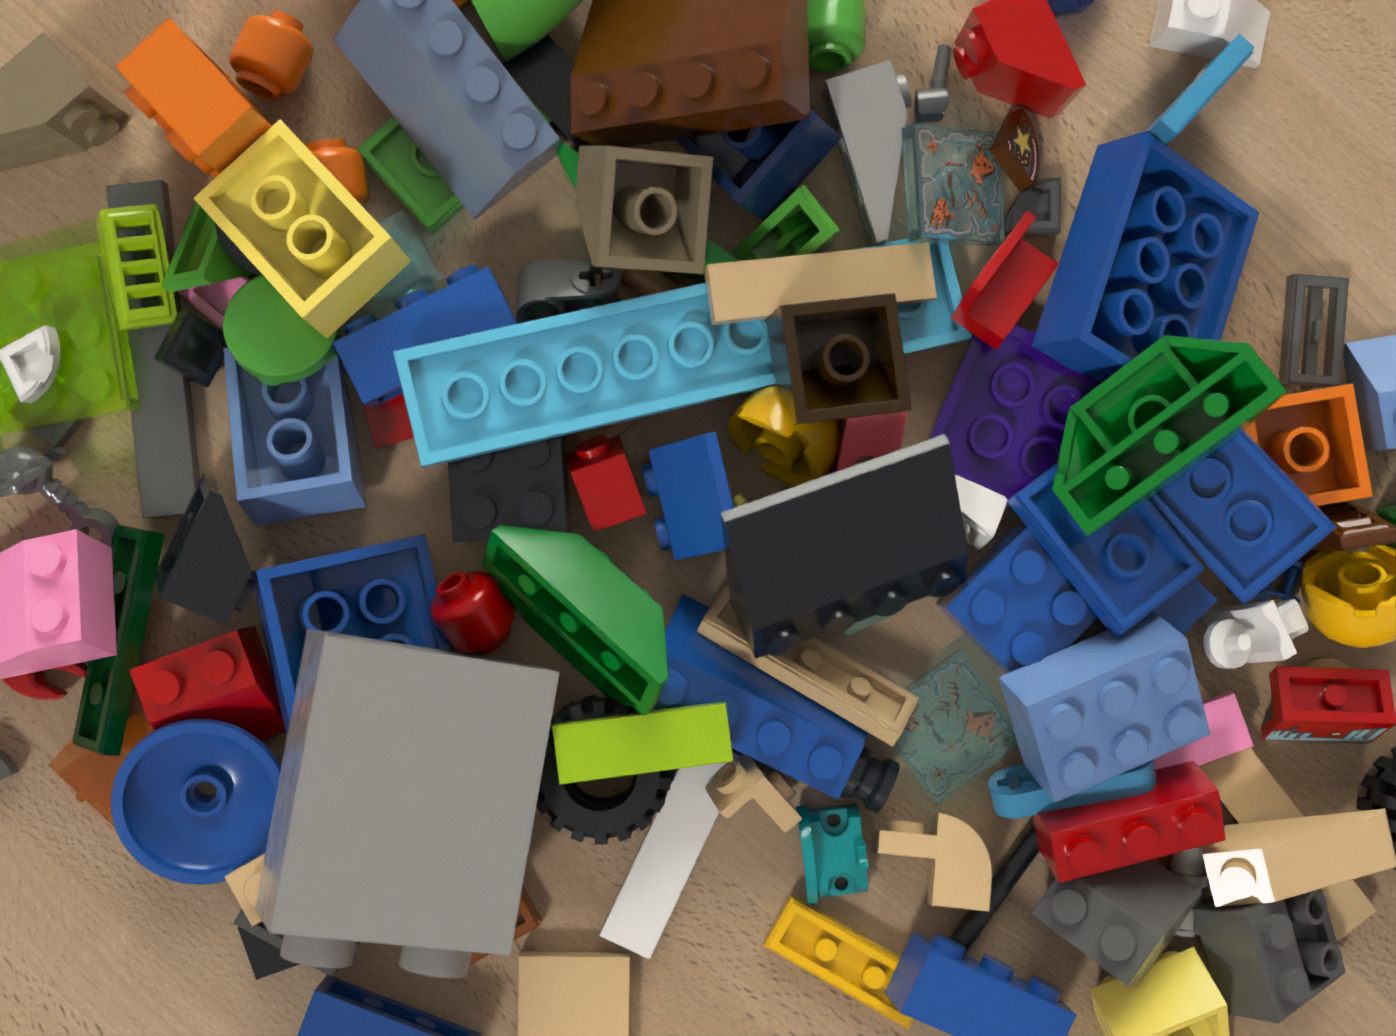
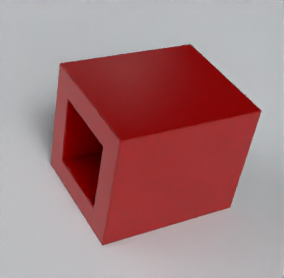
(605, 482)

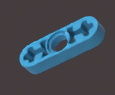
(1019, 796)

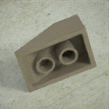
(52, 106)

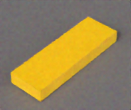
(836, 955)

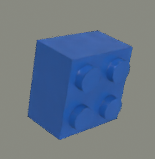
(1018, 603)

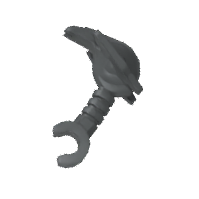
(29, 471)

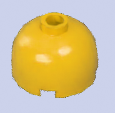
(793, 451)
(1352, 595)

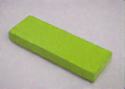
(642, 742)

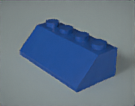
(763, 713)

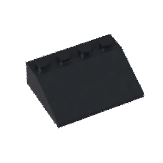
(845, 547)

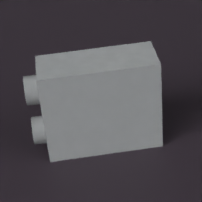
(404, 803)

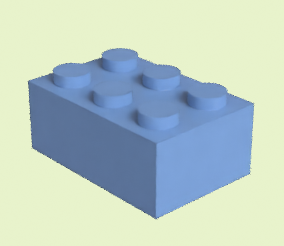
(1105, 706)

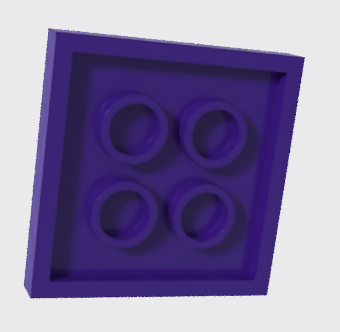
(1008, 412)

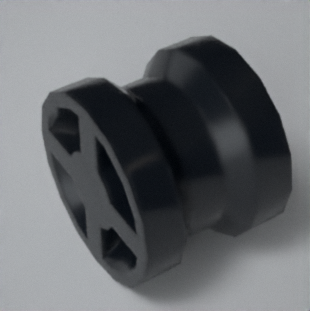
(871, 780)

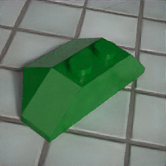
(1157, 423)
(584, 610)

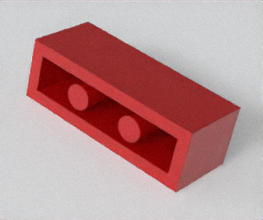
(1111, 834)

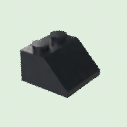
(205, 559)

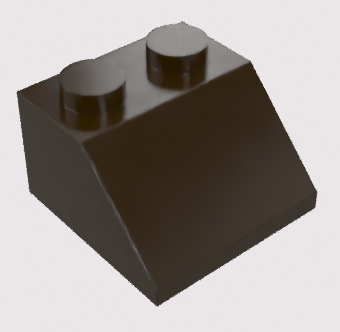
(839, 358)

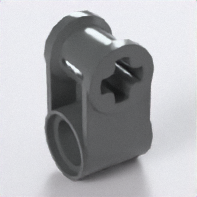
(563, 287)

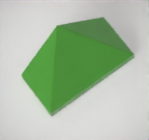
(200, 256)

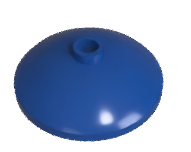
(176, 826)

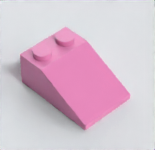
(55, 603)

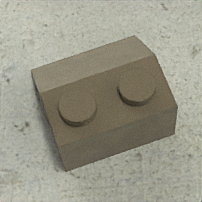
(644, 208)

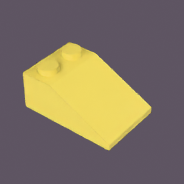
(302, 229)

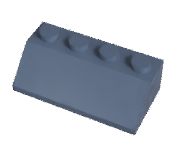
(449, 96)

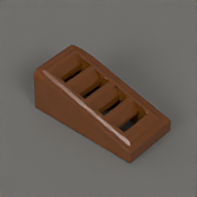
(1354, 528)

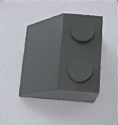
(1119, 916)

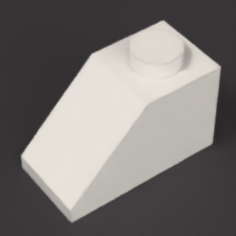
(1208, 26)

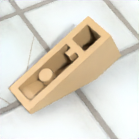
(1296, 856)

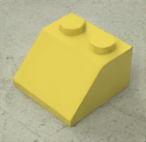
(1170, 1001)

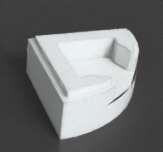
(32, 363)

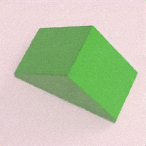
(792, 229)

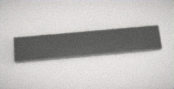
(165, 418)

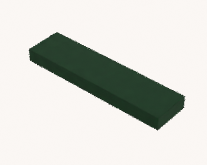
(108, 680)

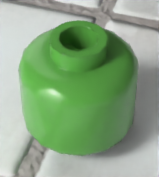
(835, 33)

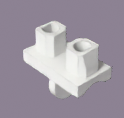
(1252, 632)

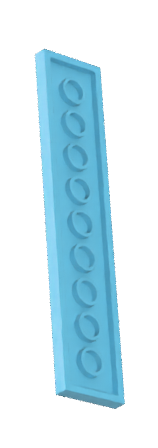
(610, 367)

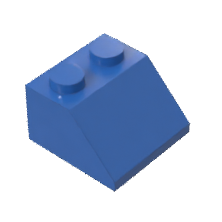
(692, 495)

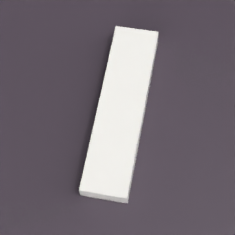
(663, 862)

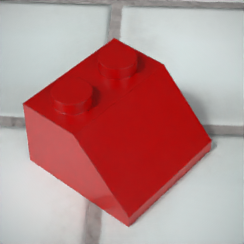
(1018, 56)
(214, 681)

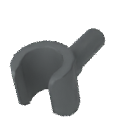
(932, 103)

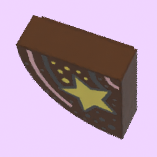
(1017, 149)

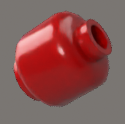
(472, 612)

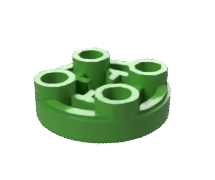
(272, 337)

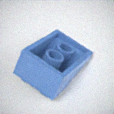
(293, 445)

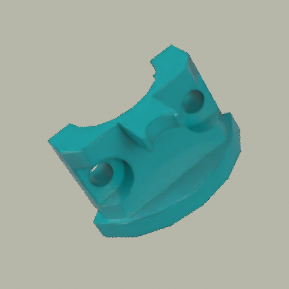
(832, 851)

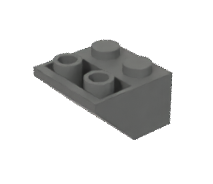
(1270, 954)

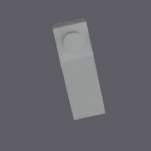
(868, 114)

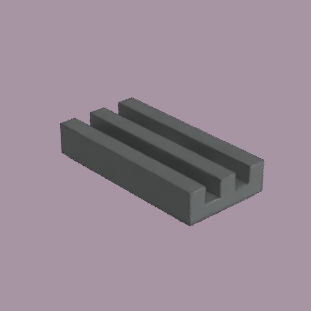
(1293, 327)

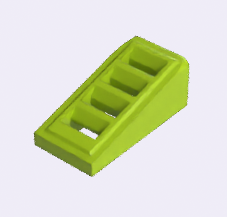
(154, 241)

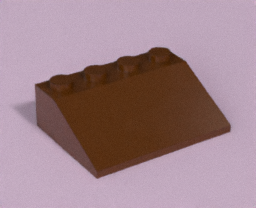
(688, 69)

